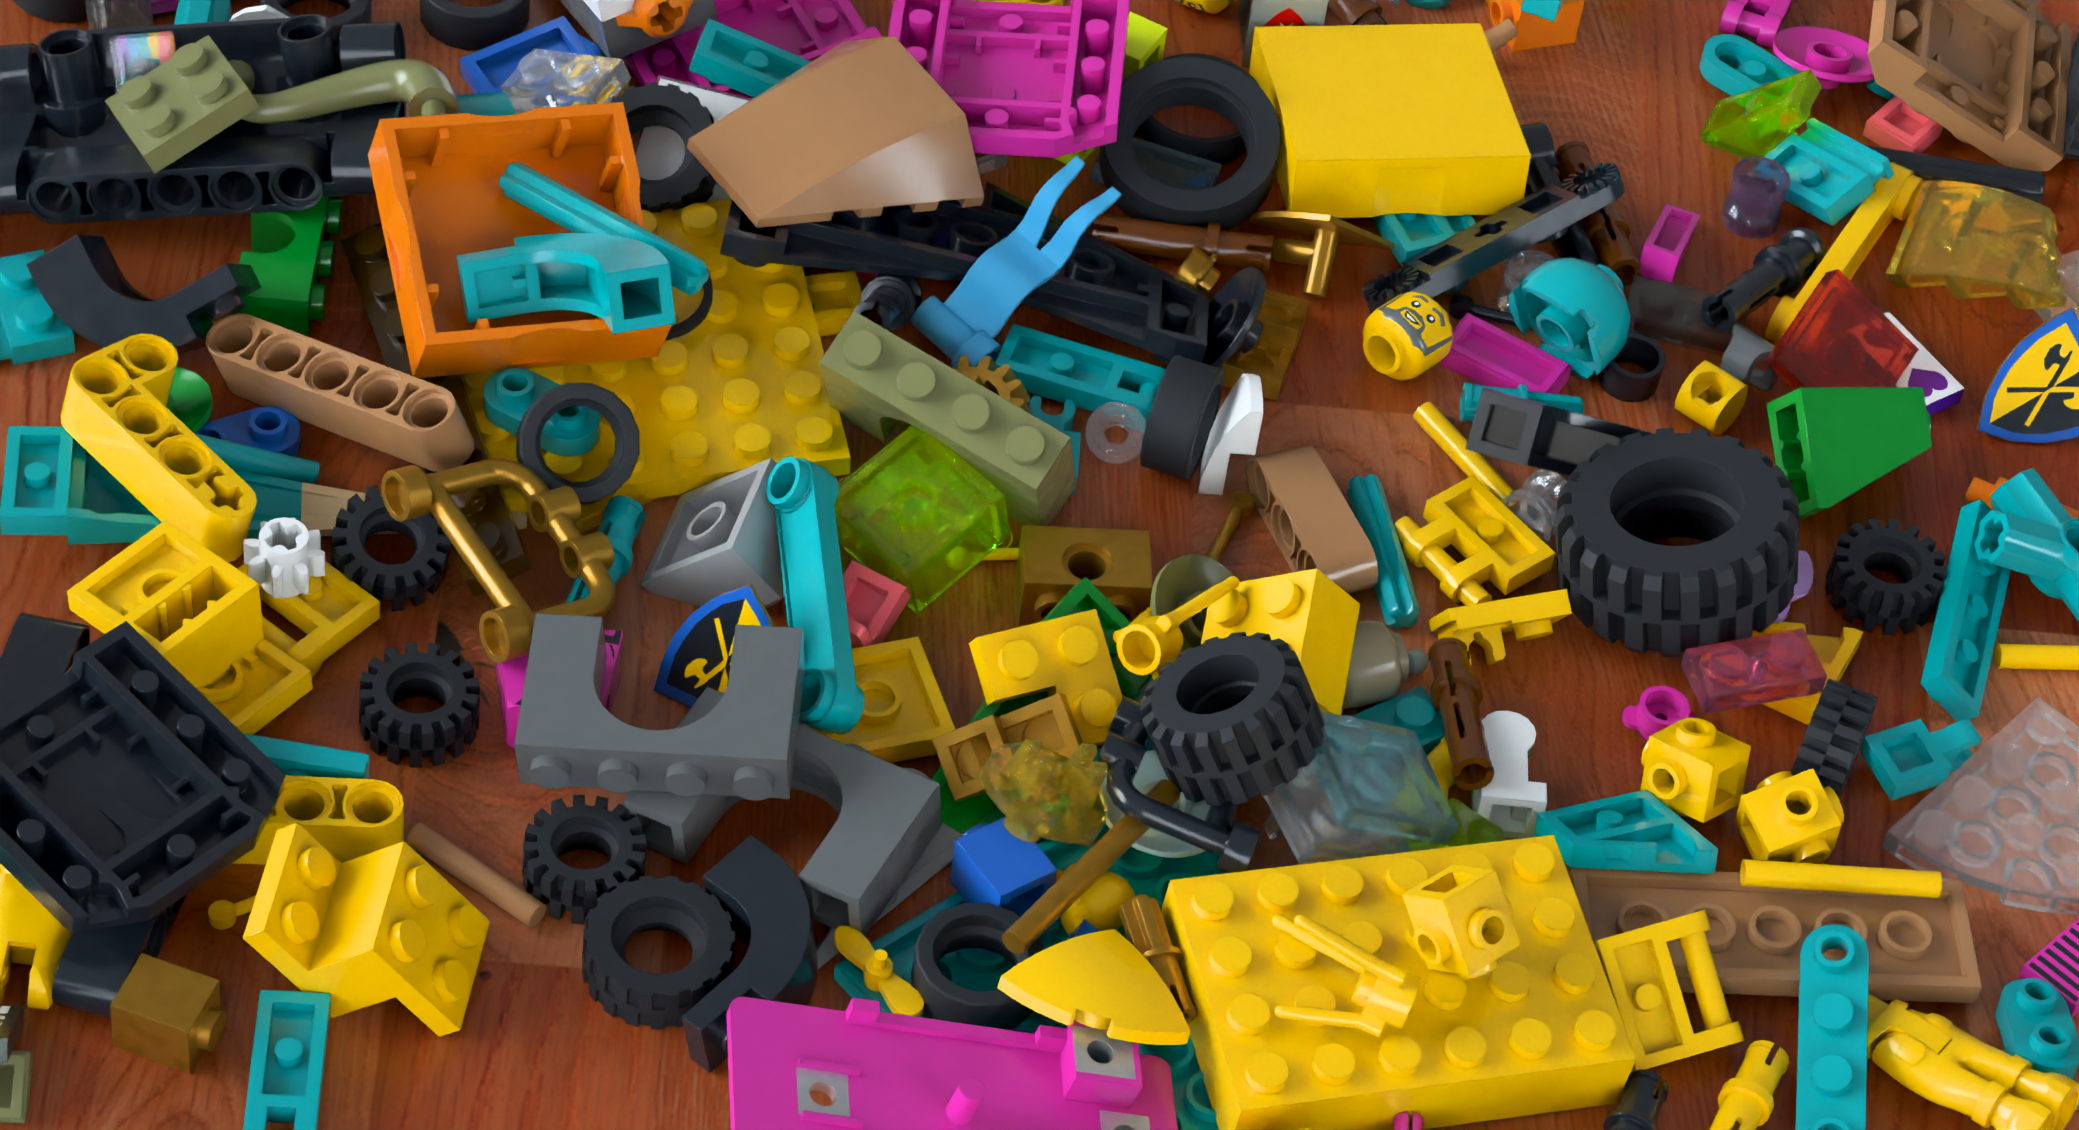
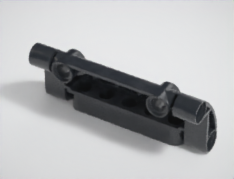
(77, 164)

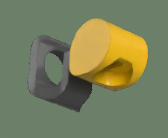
(1717, 394)

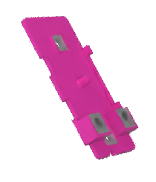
(933, 1073)

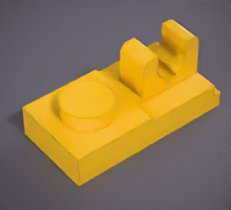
(1485, 622)

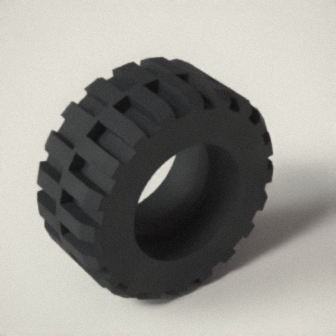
(1685, 489)

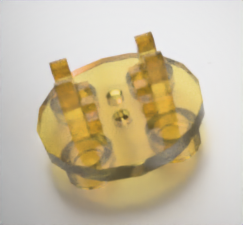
(1047, 791)

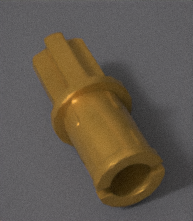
(1150, 936)

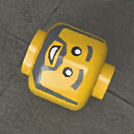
(1407, 336)

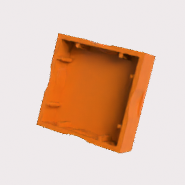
(445, 200)

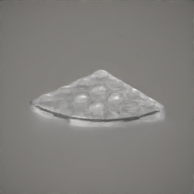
(2006, 816)

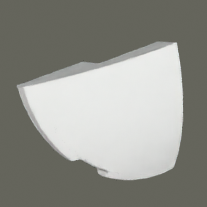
(1233, 431)

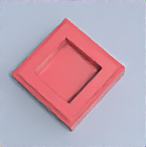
(1901, 128)

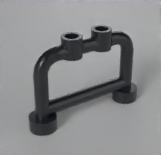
(1123, 754)

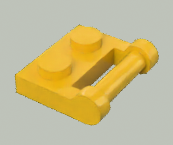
(328, 614)
(1650, 995)

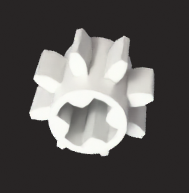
(284, 557)

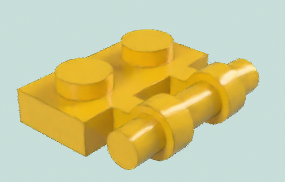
(1485, 533)

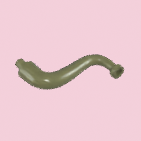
(399, 80)

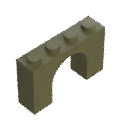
(884, 379)

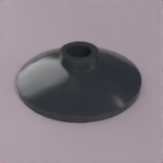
(1234, 316)

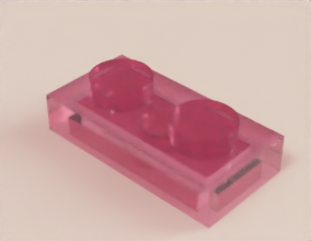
(1753, 670)

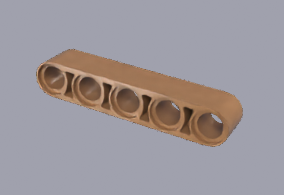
(340, 392)

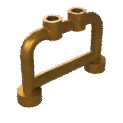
(509, 628)

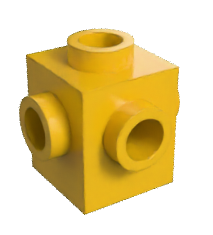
(1695, 769)
(1790, 818)
(1461, 921)

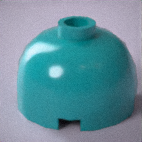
(1574, 312)

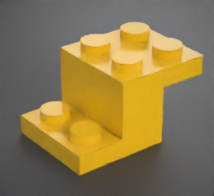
(199, 619)
(367, 929)

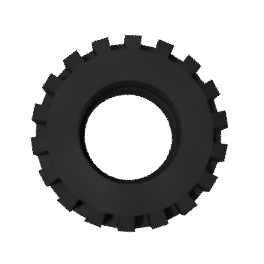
(1233, 718)

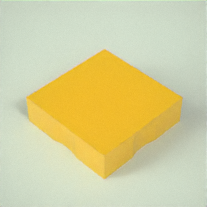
(1390, 120)

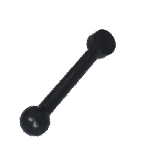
(1461, 304)

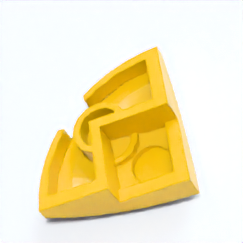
(1101, 985)

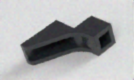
(1539, 432)

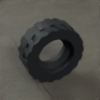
(686, 116)
(655, 905)

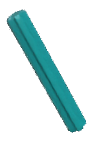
(586, 216)

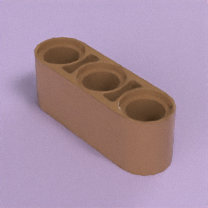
(1311, 517)

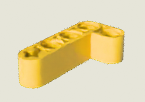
(122, 420)

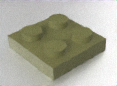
(181, 103)

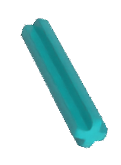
(1394, 582)

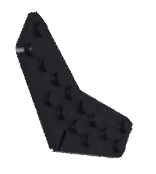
(1093, 289)

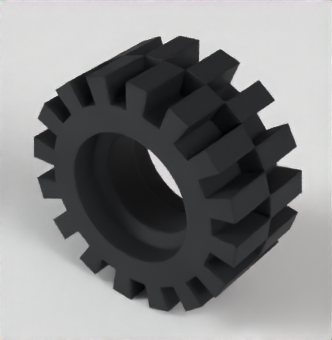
(381, 579)
(1878, 600)
(419, 733)
(1835, 734)
(577, 829)

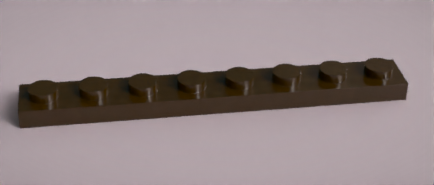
(485, 506)

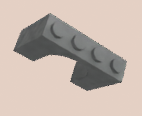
(734, 750)
(876, 841)

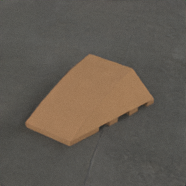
(843, 136)

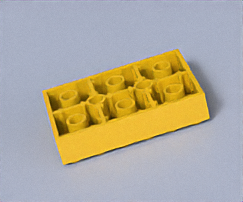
(1472, 1049)

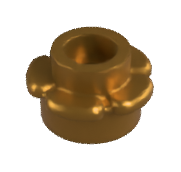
(1199, 270)

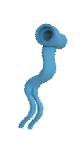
(1008, 274)

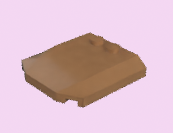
(1979, 70)

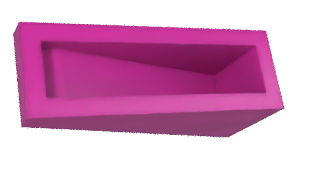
(1668, 243)

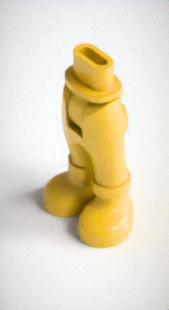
(1964, 1072)

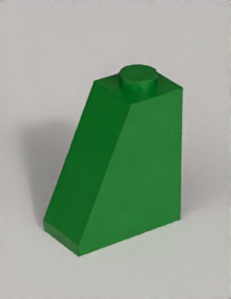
(1845, 438)

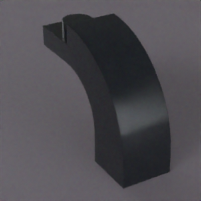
(99, 303)
(775, 924)

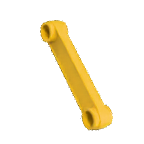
(1889, 200)

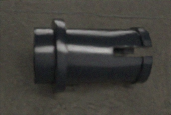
(1638, 1105)

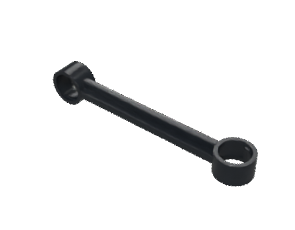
(1576, 244)

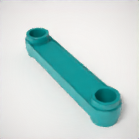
(815, 591)

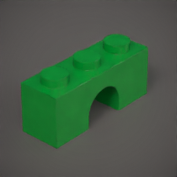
(292, 264)

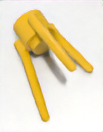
(1155, 640)
(1381, 988)

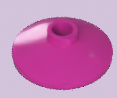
(1827, 52)

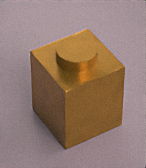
(167, 1014)

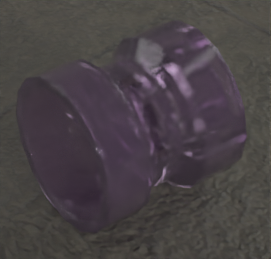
(1755, 197)

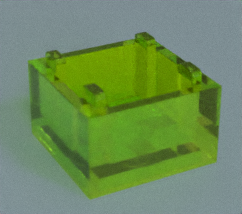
(919, 515)

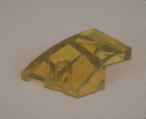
(1980, 245)

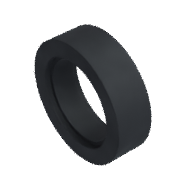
(1209, 86)

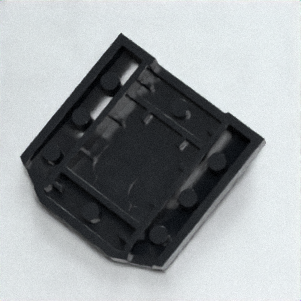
(125, 787)

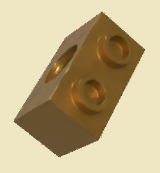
(1059, 557)

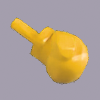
(1098, 904)

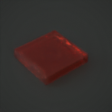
(1841, 341)

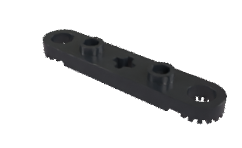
(1531, 220)

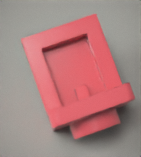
(871, 604)

